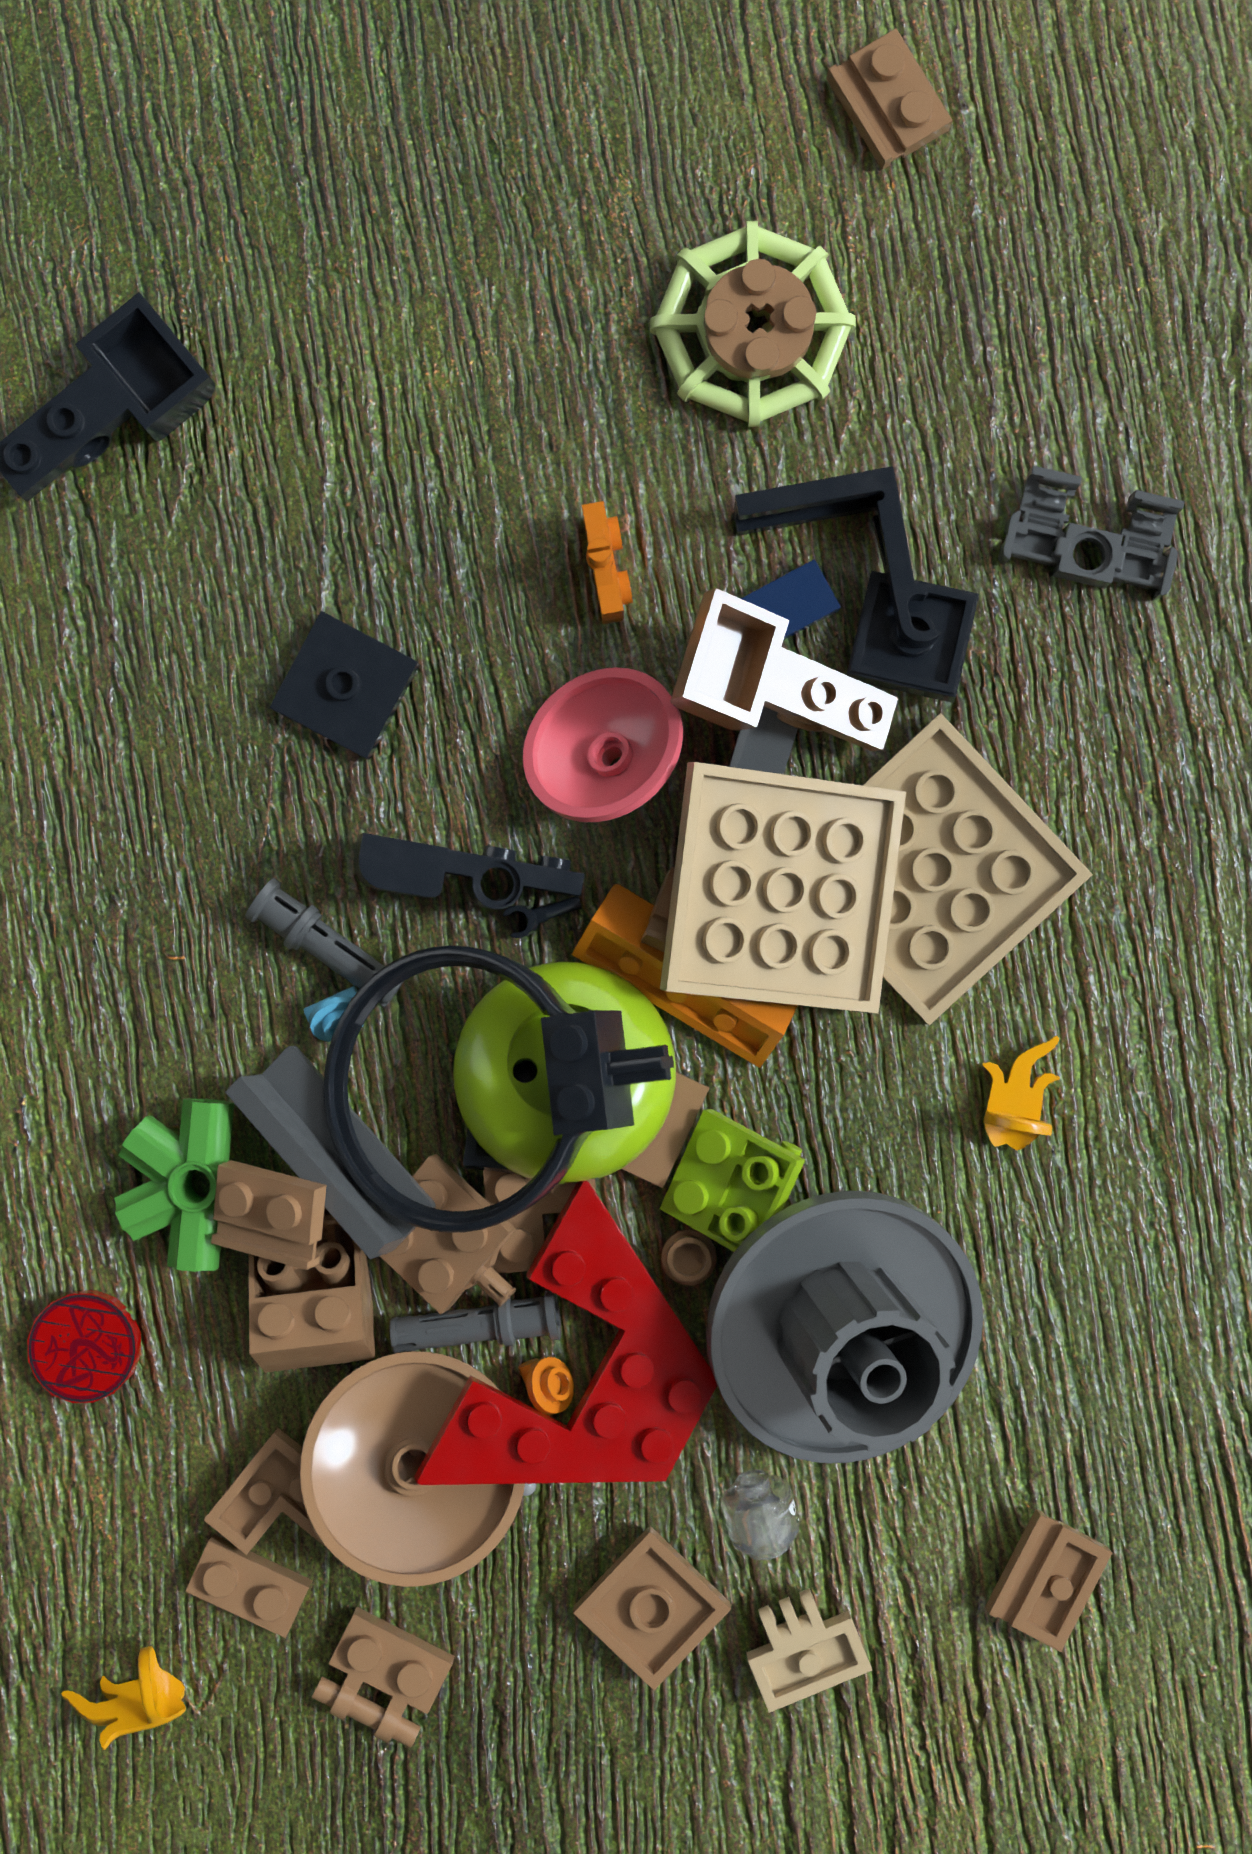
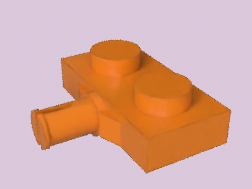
(604, 538)

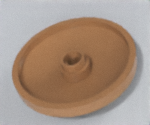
(363, 1466)

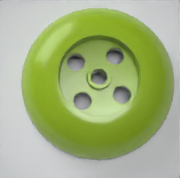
(515, 1117)

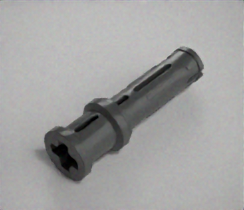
(304, 929)
(487, 1323)

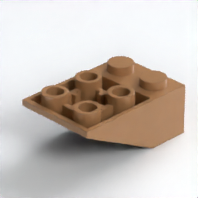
(313, 1313)

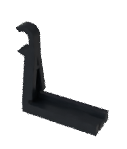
(843, 497)

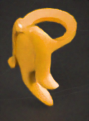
(1013, 1105)
(133, 1704)

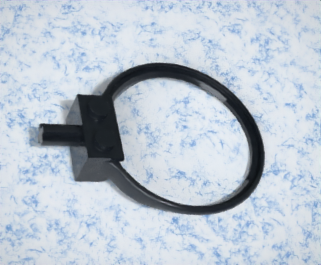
(585, 1075)

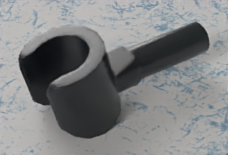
(542, 914)

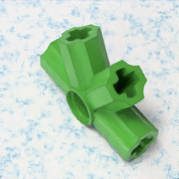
(169, 1195)

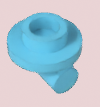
(326, 1013)

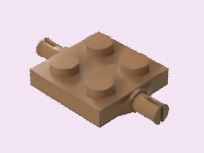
(449, 1263)

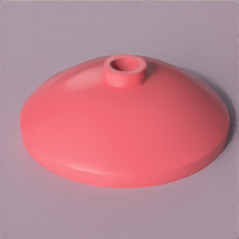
(588, 727)

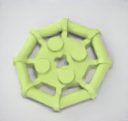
(669, 322)

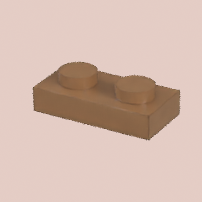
(249, 1586)

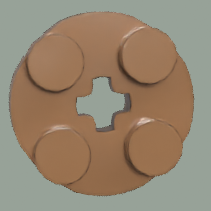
(759, 288)

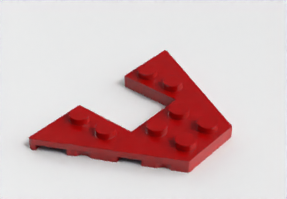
(637, 1402)

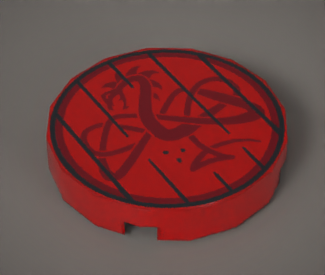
(84, 1346)

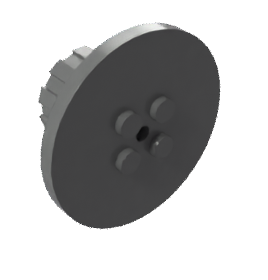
(844, 1327)

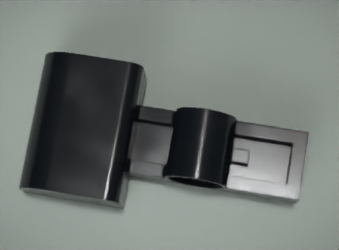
(134, 371)
(420, 870)

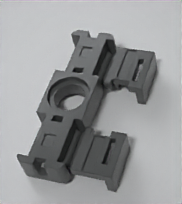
(1133, 563)

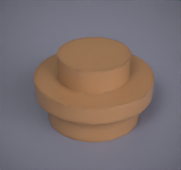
(688, 1257)

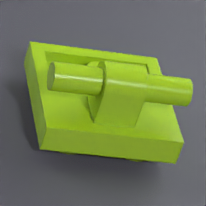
(731, 1180)

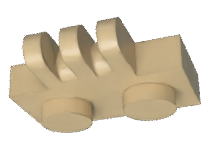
(805, 1653)

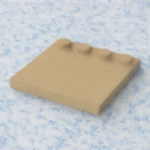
(968, 872)
(782, 889)

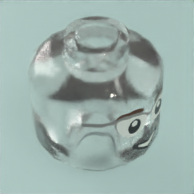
(760, 1514)

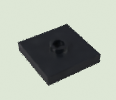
(888, 662)
(345, 685)

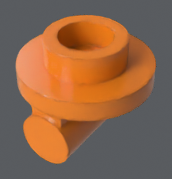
(548, 1384)

